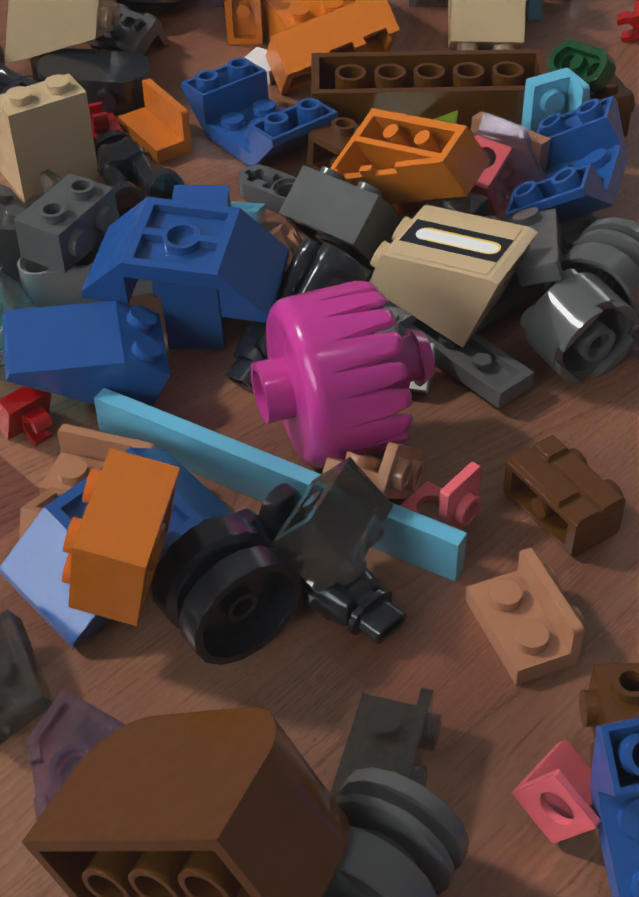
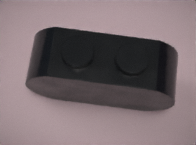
(104, 74)

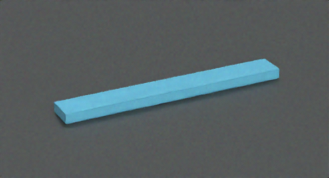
(257, 473)

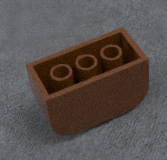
(193, 812)

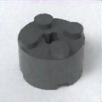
(580, 327)

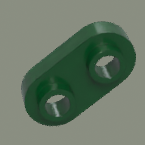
(586, 61)

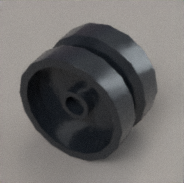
(225, 589)

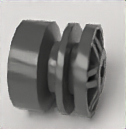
(611, 253)
(399, 838)

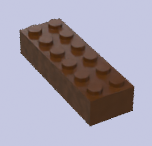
(426, 82)

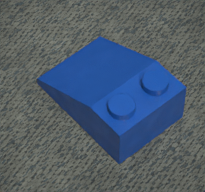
(86, 349)

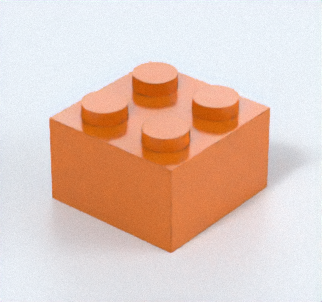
(120, 535)

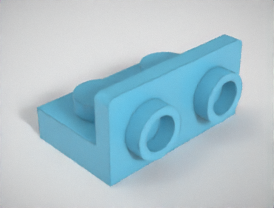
(552, 93)

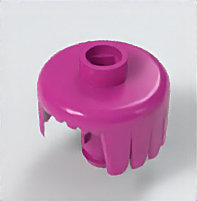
(335, 376)

